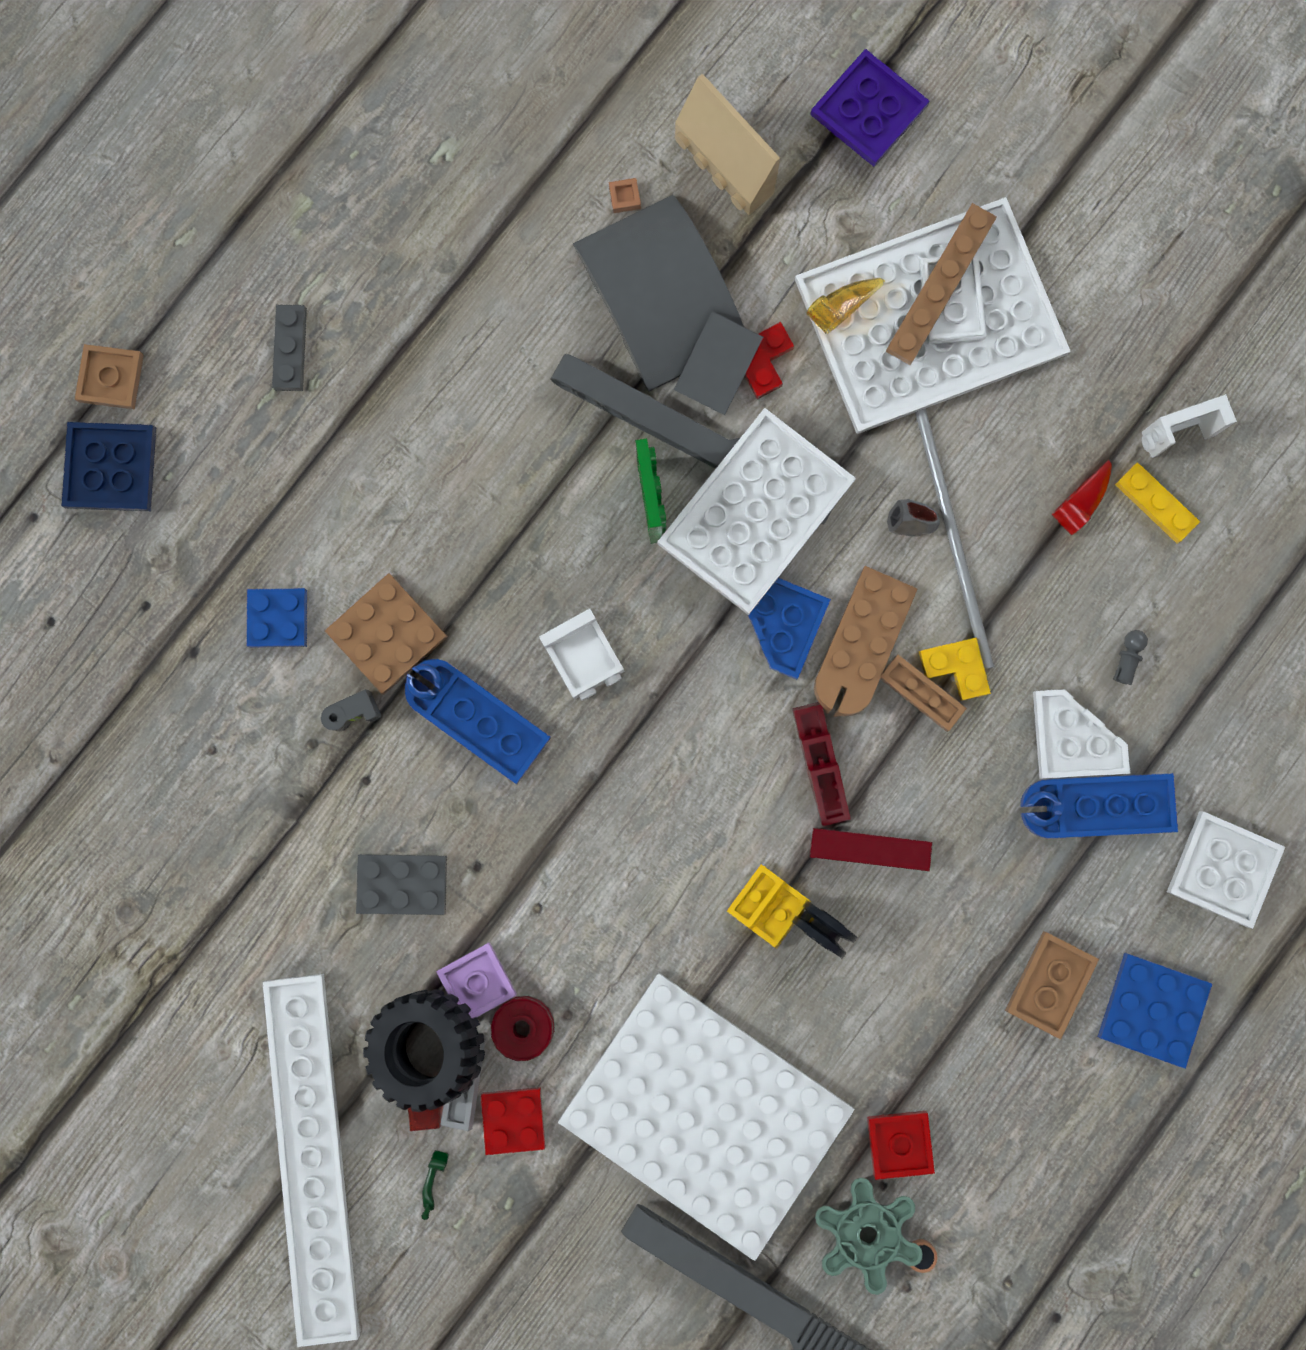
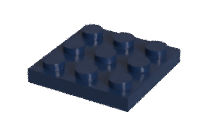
(108, 466)

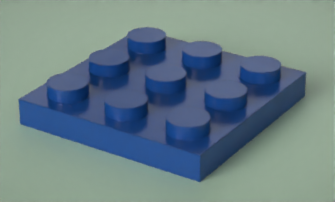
(1154, 1010)

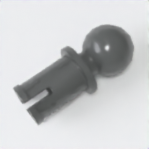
(1135, 642)

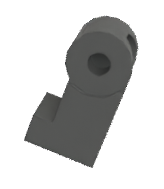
(342, 713)

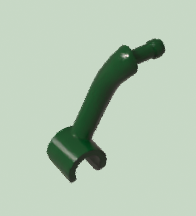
(438, 1162)

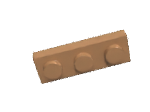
(922, 693)

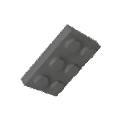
(401, 884)

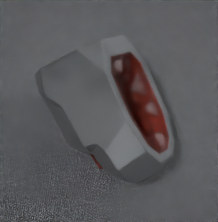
(912, 518)

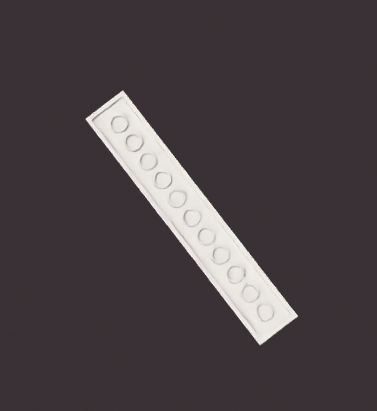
(311, 1161)

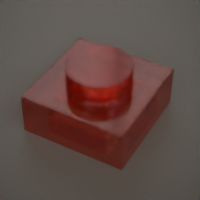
(424, 1120)

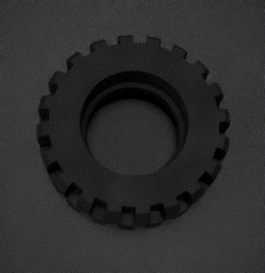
(389, 1057)

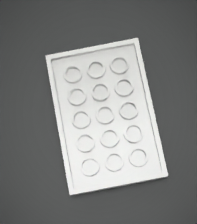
(756, 511)

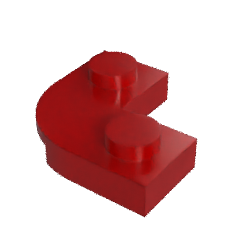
(761, 373)

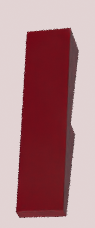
(871, 849)

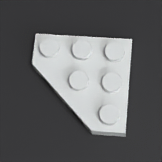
(1074, 740)

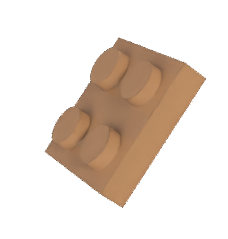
(109, 376)

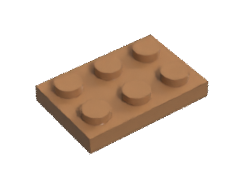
(1052, 985)

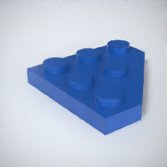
(787, 625)

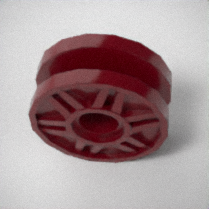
(504, 1031)

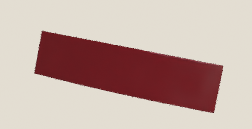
(821, 764)

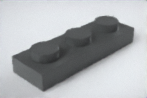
(289, 348)

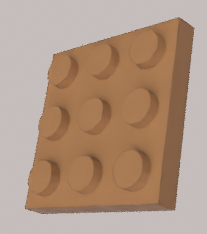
(386, 634)

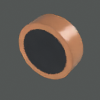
(929, 1256)

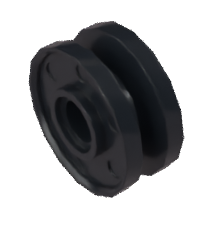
(824, 929)

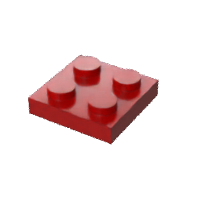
(513, 1121)
(900, 1145)

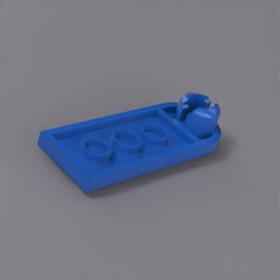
(475, 718)
(1101, 806)

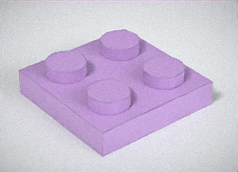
(478, 980)

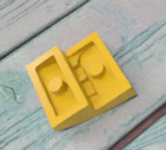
(768, 906)

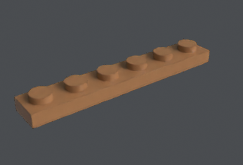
(941, 284)

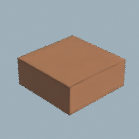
(624, 195)

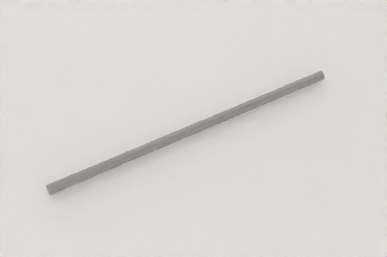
(953, 537)

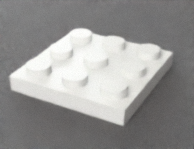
(1226, 869)

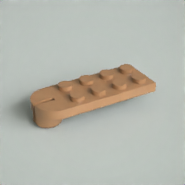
(863, 642)

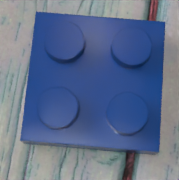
(276, 617)

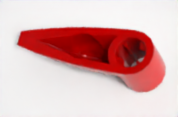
(1084, 500)

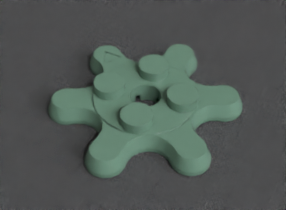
(873, 1256)

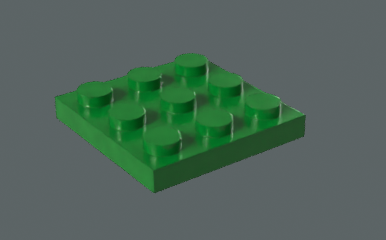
(651, 490)

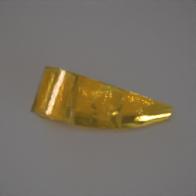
(837, 306)

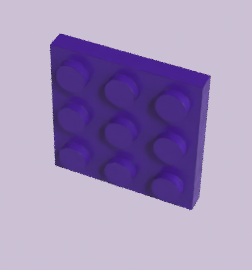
(869, 107)

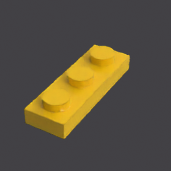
(1157, 503)

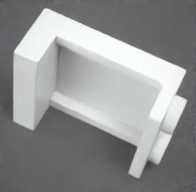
(1211, 416)
(582, 655)

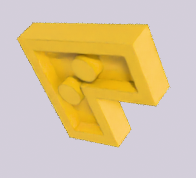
(963, 661)

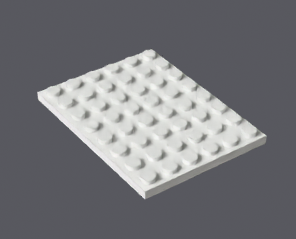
(884, 388)
(706, 1116)

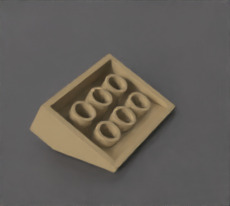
(727, 147)

